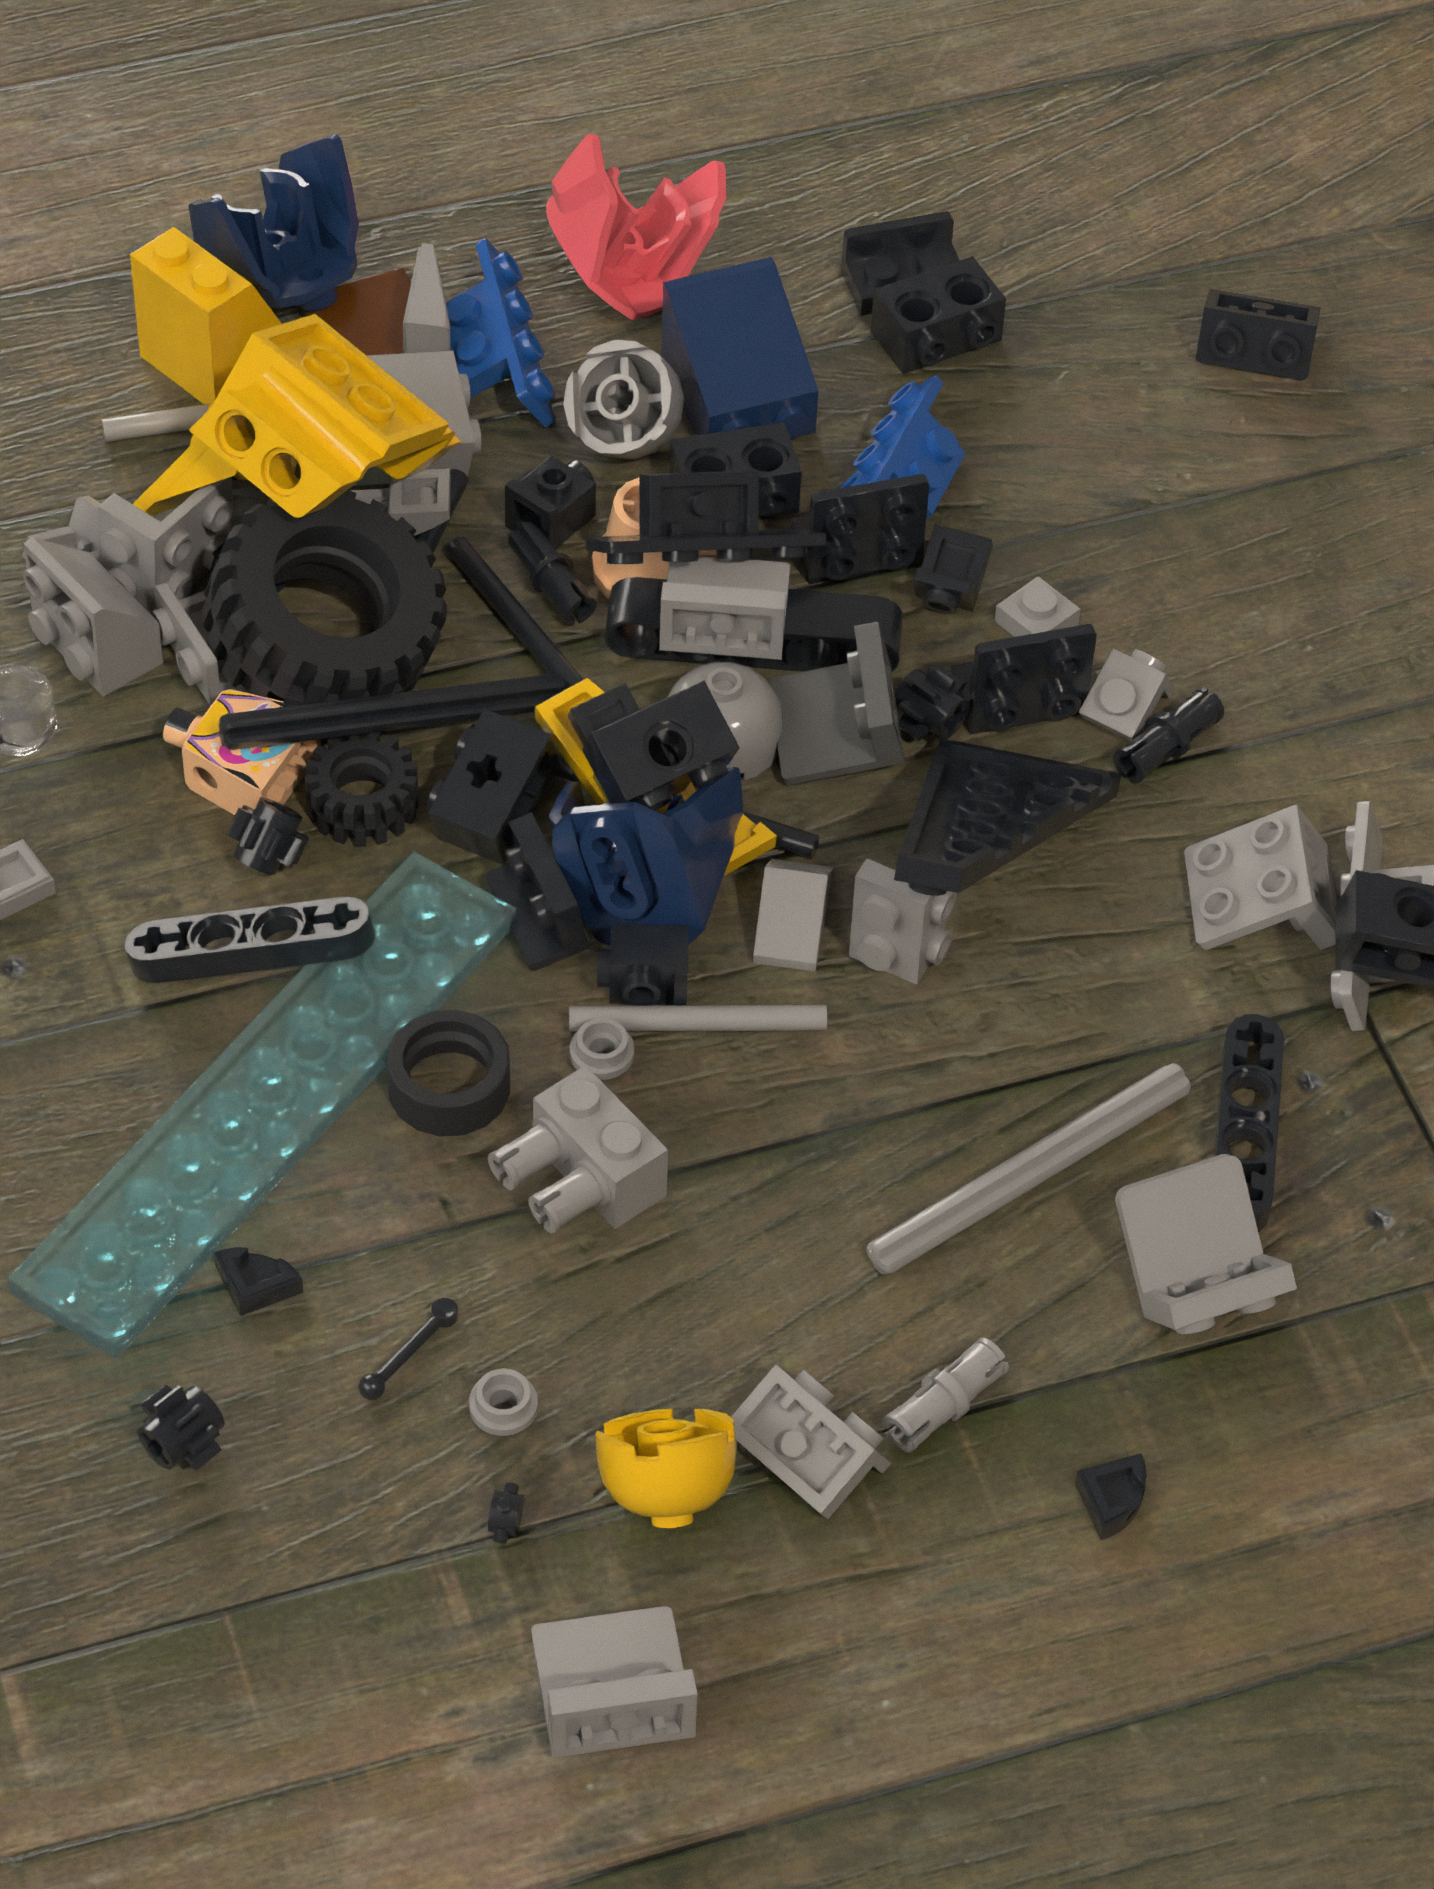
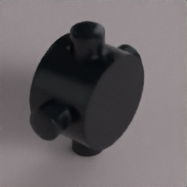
(505, 1513)

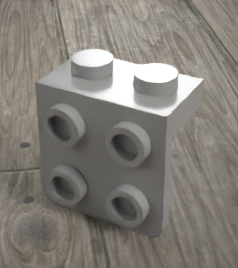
(175, 551)
(1198, 1246)

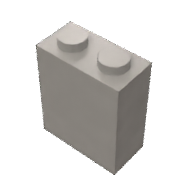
(439, 385)

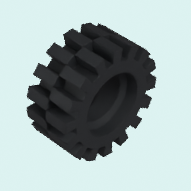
(362, 814)

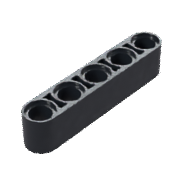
(815, 633)

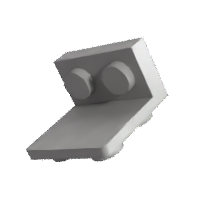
(725, 607)
(1261, 878)
(613, 1681)

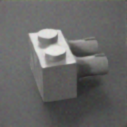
(597, 1147)

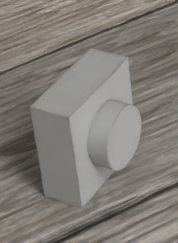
(1036, 609)

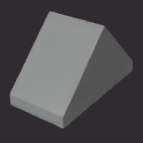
(792, 914)

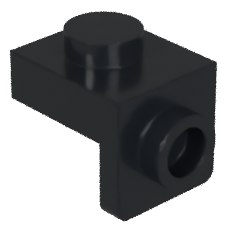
(952, 570)

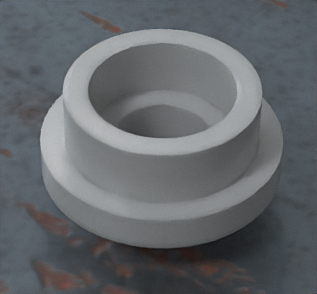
(605, 1036)
(503, 1387)

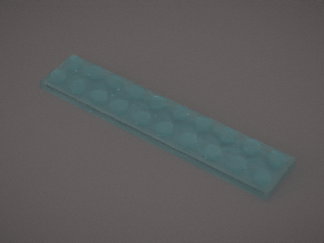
(257, 1110)

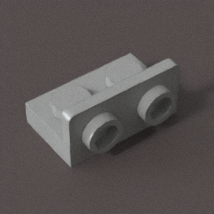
(804, 1441)

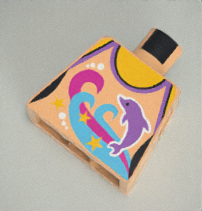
(239, 775)

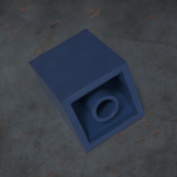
(738, 350)

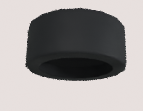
(448, 1033)

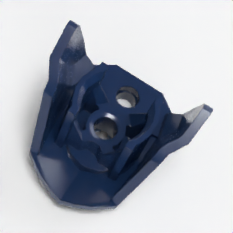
(306, 231)
(646, 864)

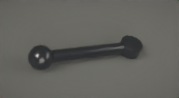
(443, 1314)

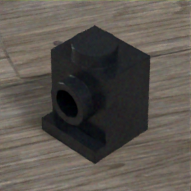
(558, 493)
(645, 965)

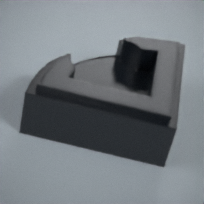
(256, 1279)
(1113, 1493)

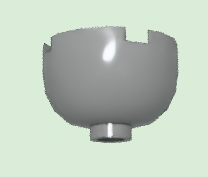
(624, 400)
(748, 708)

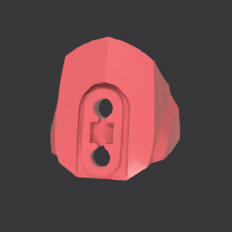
(630, 250)

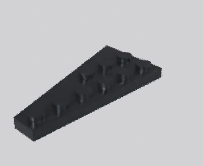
(988, 810)

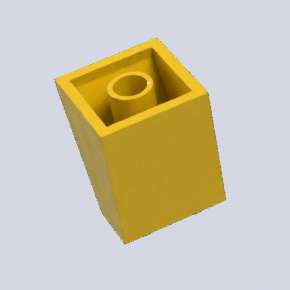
(193, 313)

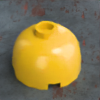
(667, 1464)

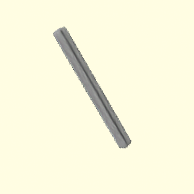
(1028, 1169)

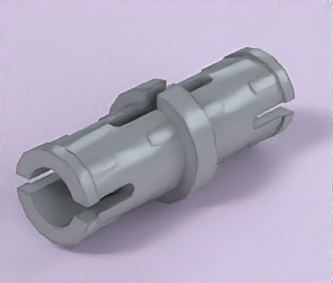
(945, 1395)

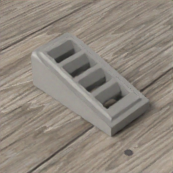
(426, 316)

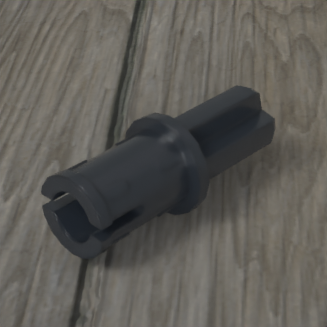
(552, 573)

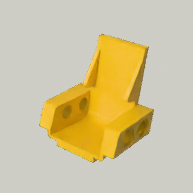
(308, 398)

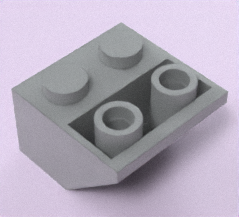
(89, 616)

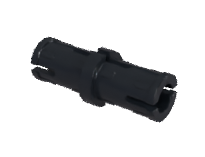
(1168, 735)

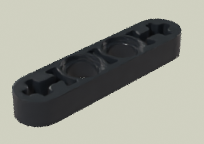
(250, 933)
(1252, 1123)

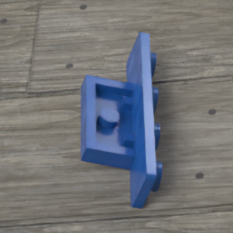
(494, 334)
(911, 444)

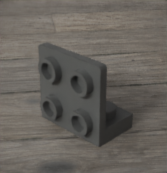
(840, 715)

